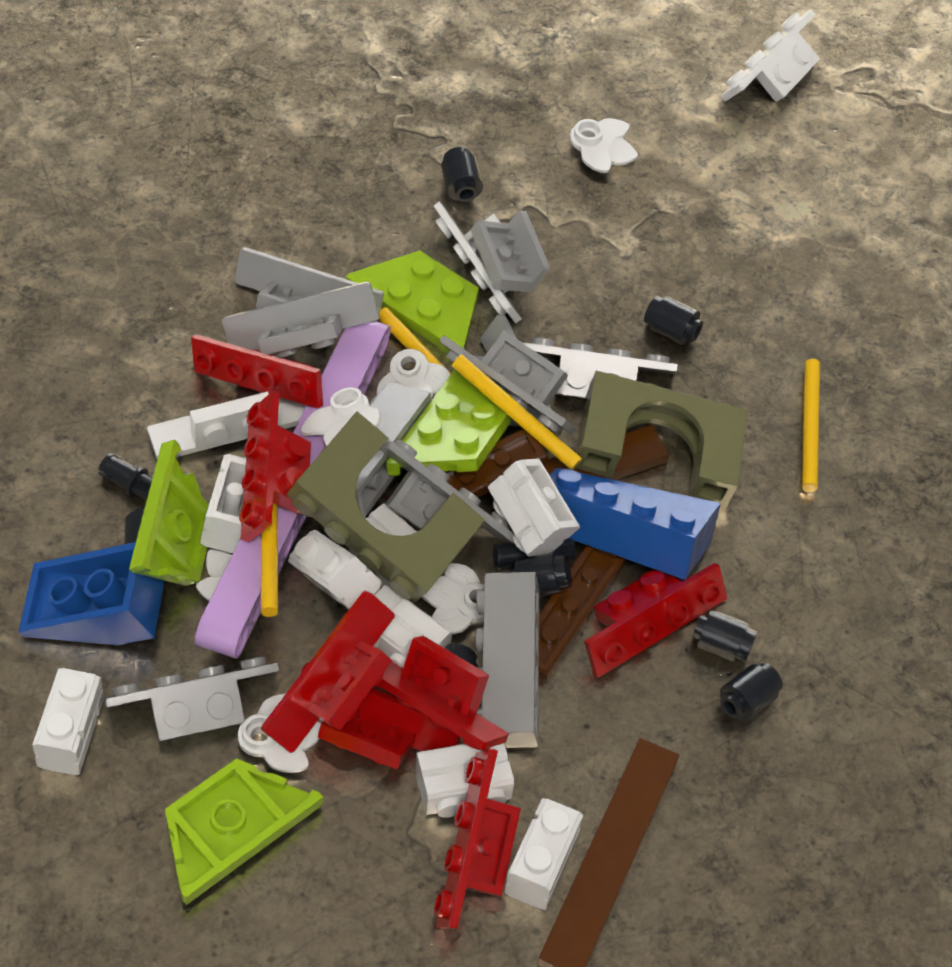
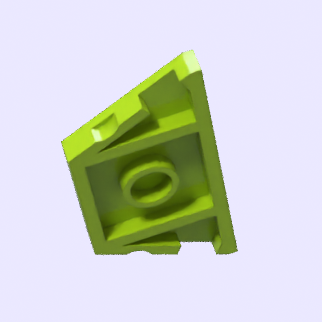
(424, 296)
(455, 428)
(171, 524)
(230, 822)

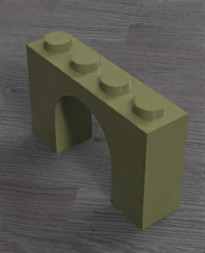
(709, 428)
(329, 496)

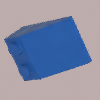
(91, 599)

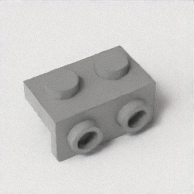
(511, 253)

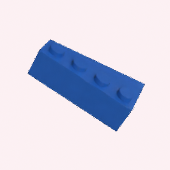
(639, 521)

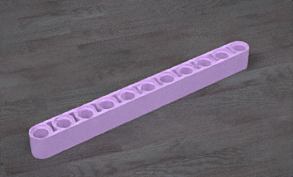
(237, 597)

